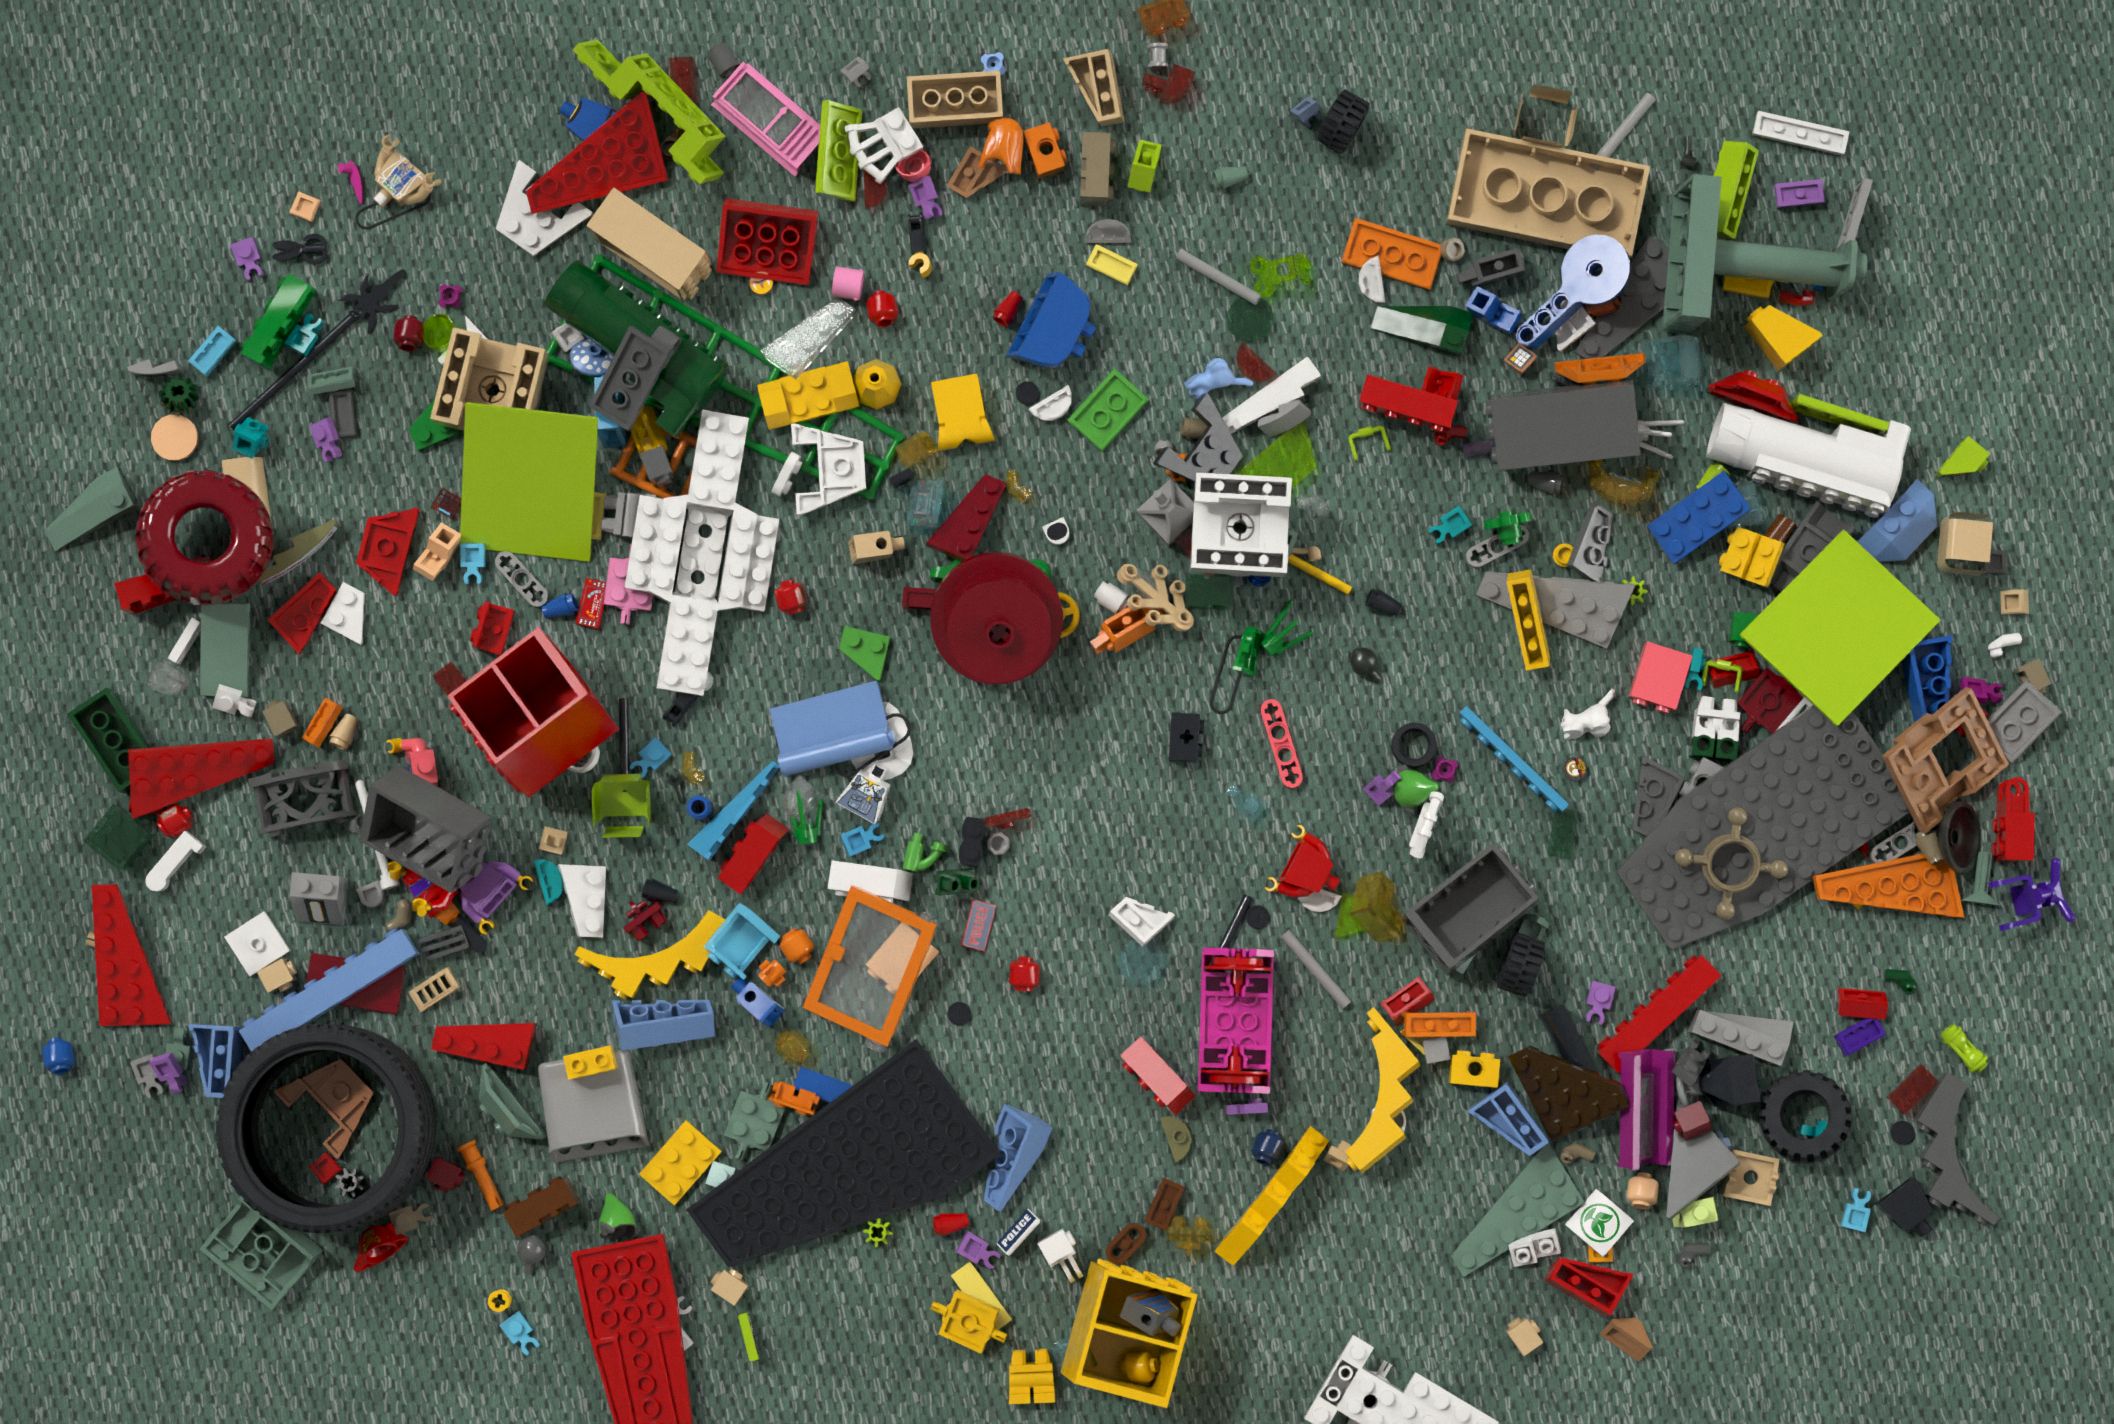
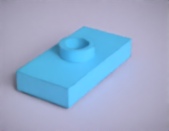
(212, 351)

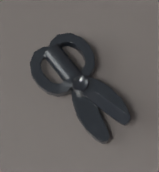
(295, 249)

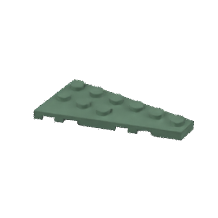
(1528, 1205)

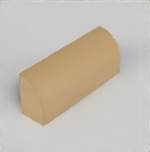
(252, 474)

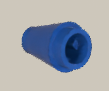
(560, 606)

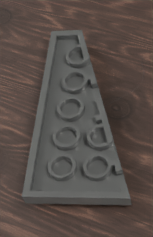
(1640, 302)

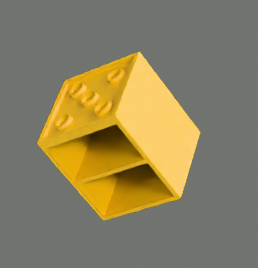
(1112, 1338)

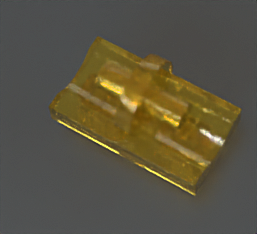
(1188, 1237)

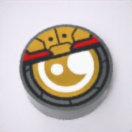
(1574, 768)

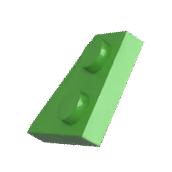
(865, 649)

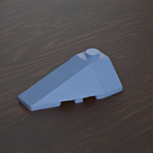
(1020, 1143)

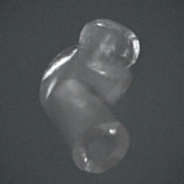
(1314, 502)

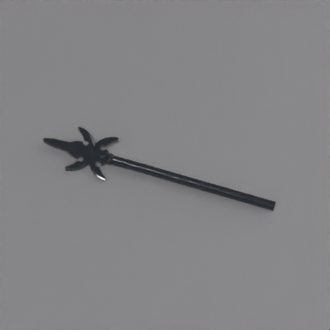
(366, 304)

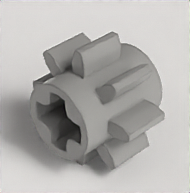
(356, 1179)

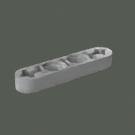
(1908, 833)

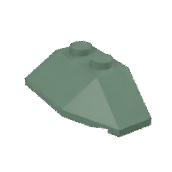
(506, 1108)

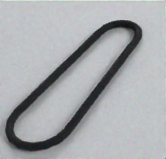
(882, 753)

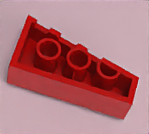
(1407, 403)
(142, 594)
(492, 1043)

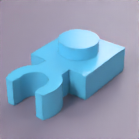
(472, 556)
(1855, 1214)
(517, 1330)

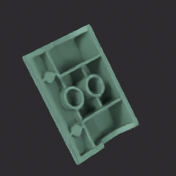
(260, 1253)

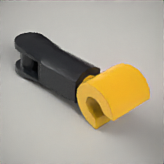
(918, 245)

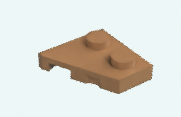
(971, 178)

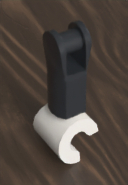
(684, 702)

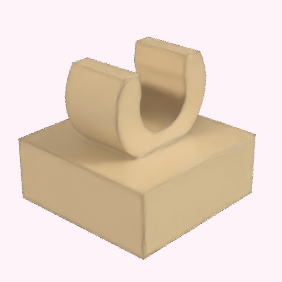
(553, 840)
(1337, 1156)

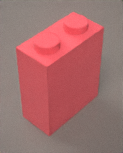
(1659, 677)

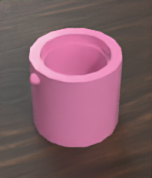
(848, 283)

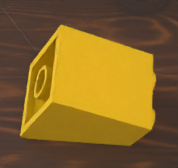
(1780, 335)

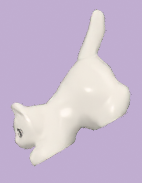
(1592, 720)

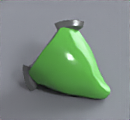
(1412, 789)
(616, 1220)

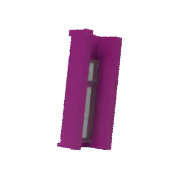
(1647, 1122)

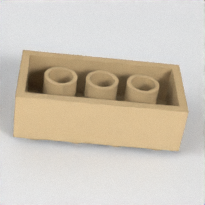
(954, 99)

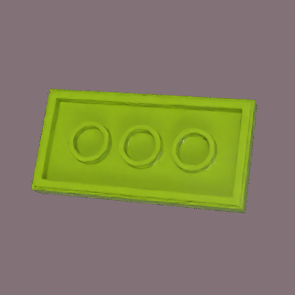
(836, 165)
(1838, 415)

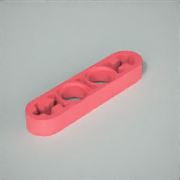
(1278, 744)

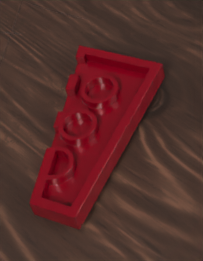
(967, 523)

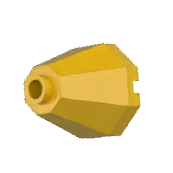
(878, 393)

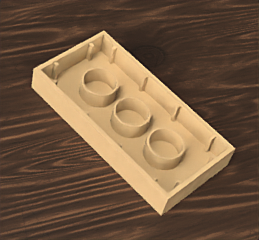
(1544, 192)

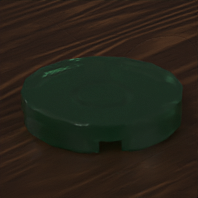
(1249, 321)

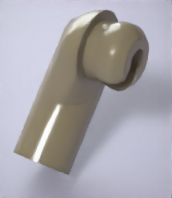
(1575, 1151)

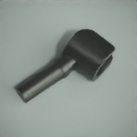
(1688, 161)
(676, 784)

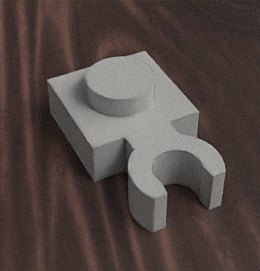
(145, 1073)

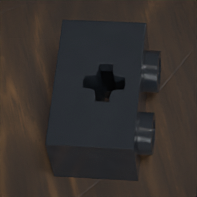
(1177, 749)

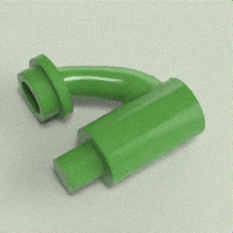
(914, 854)

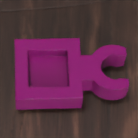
(1982, 690)

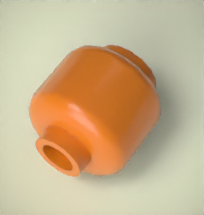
(796, 946)

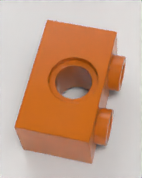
(1038, 137)

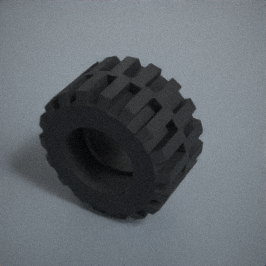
(1342, 121)
(1521, 964)

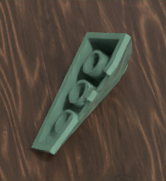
(94, 508)

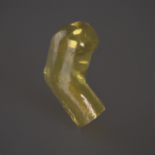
(1014, 488)
(689, 770)

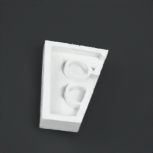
(586, 897)

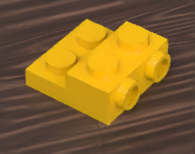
(1751, 556)

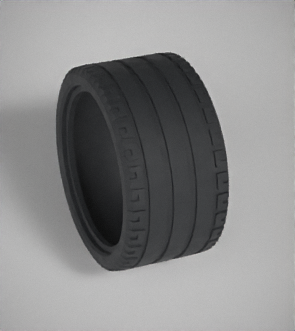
(241, 1146)

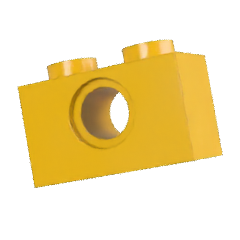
(590, 1062)
(1488, 1074)

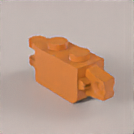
(1123, 630)

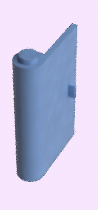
(831, 728)

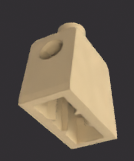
(864, 547)

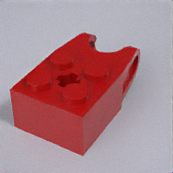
(2013, 823)

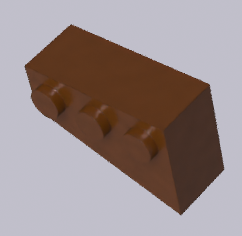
(541, 1206)

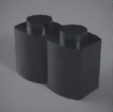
(973, 835)

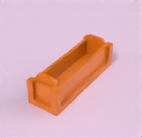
(1439, 1024)

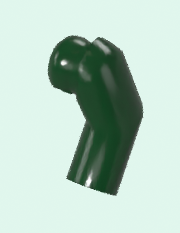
(1903, 978)

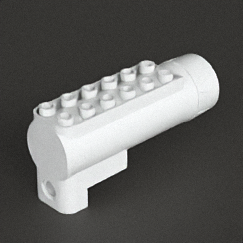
(1839, 468)

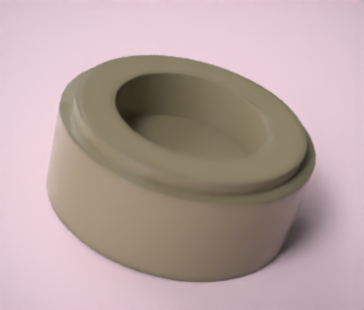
(1452, 249)

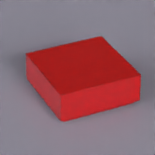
(325, 1168)

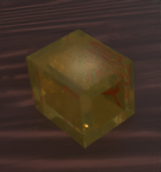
(916, 449)

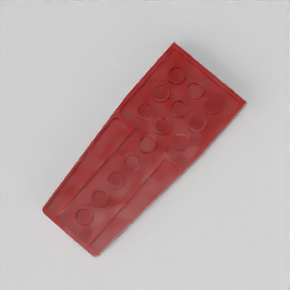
(635, 1329)

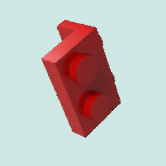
(1442, 383)
(492, 628)

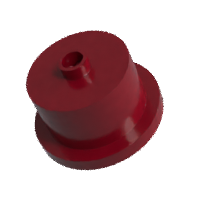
(996, 618)

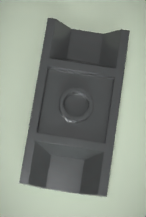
(1806, 543)

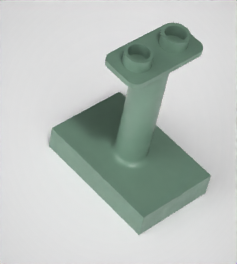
(1698, 255)

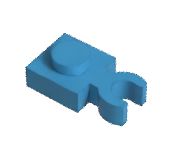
(653, 755)
(858, 840)

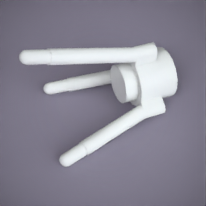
(1643, 430)

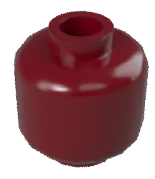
(408, 333)

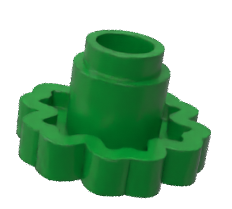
(1508, 526)

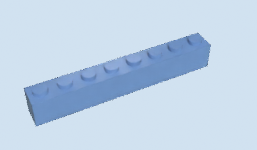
(332, 989)

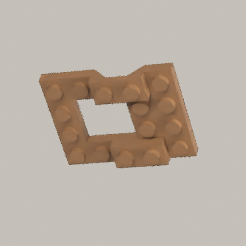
(1918, 772)

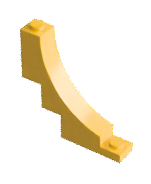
(1395, 1065)

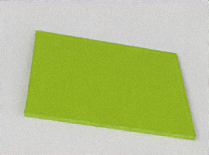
(528, 481)
(1839, 627)

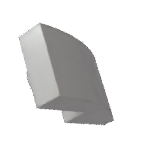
(1289, 416)

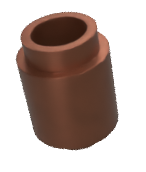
(1603, 309)

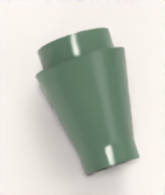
(1227, 176)

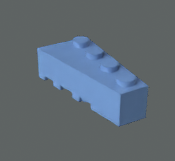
(661, 1023)

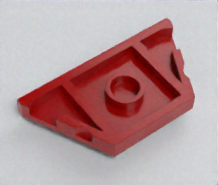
(387, 547)

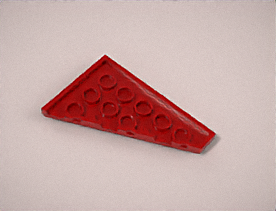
(616, 155)

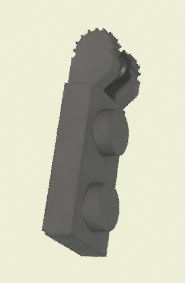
(1691, 1063)

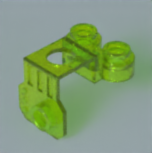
(1298, 269)

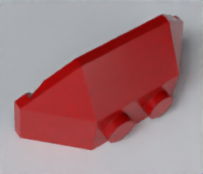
(1755, 394)

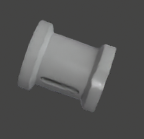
(1157, 56)

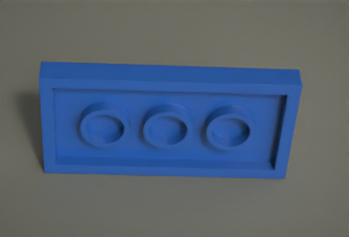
(1699, 517)

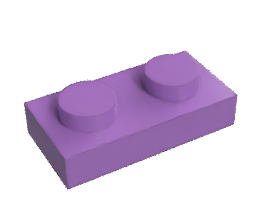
(1799, 193)

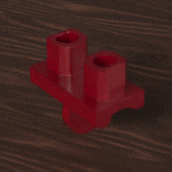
(635, 926)

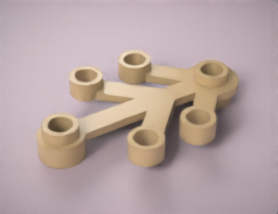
(1158, 598)

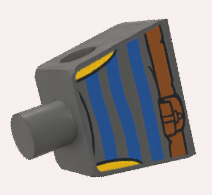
(1151, 1313)

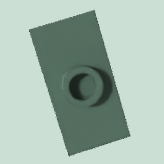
(331, 380)

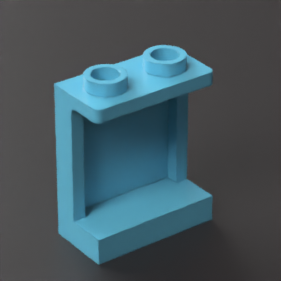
(739, 940)

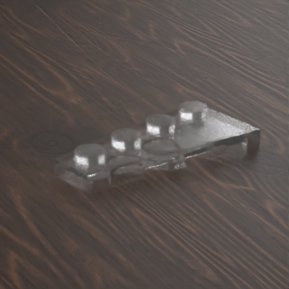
(805, 341)

